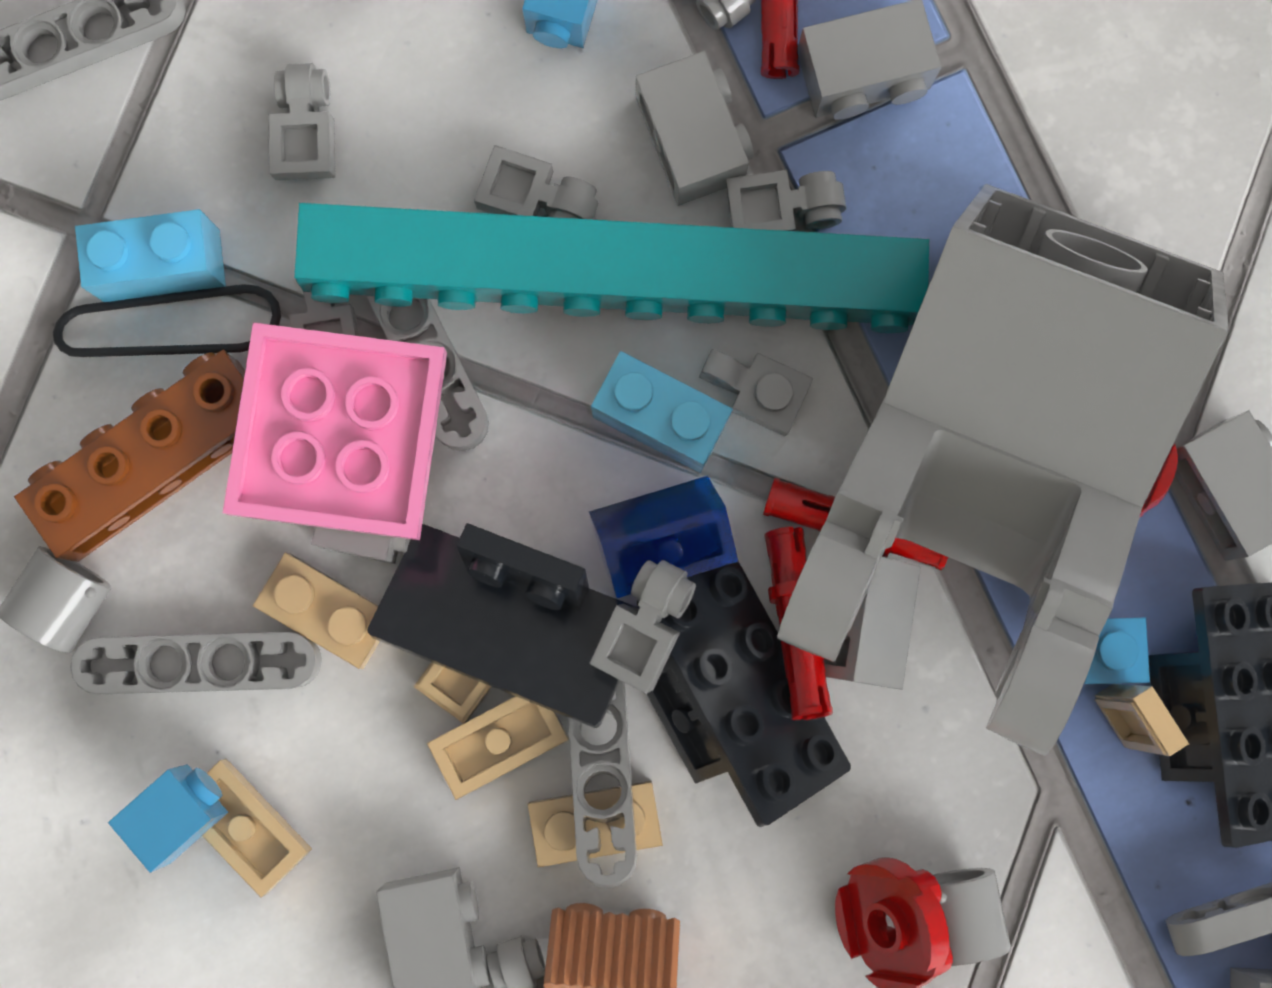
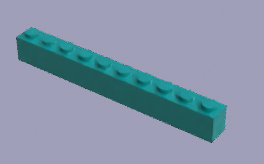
(609, 266)

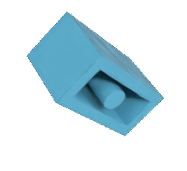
(150, 256)
(660, 411)

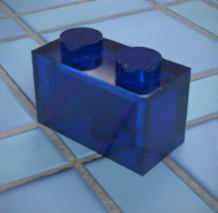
(675, 524)

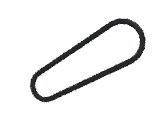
(160, 299)

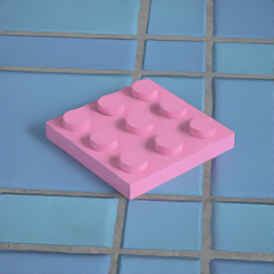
(335, 431)

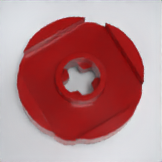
(917, 945)

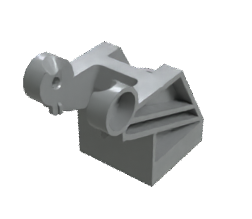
(1023, 437)

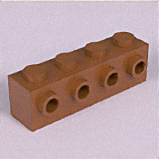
(138, 461)

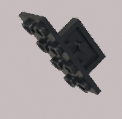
(501, 619)
(731, 705)
(1225, 707)

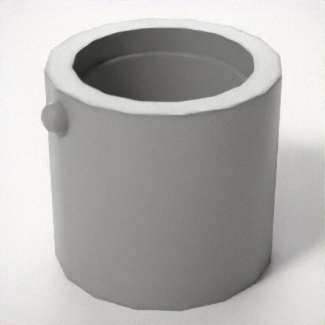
(53, 600)
(973, 915)

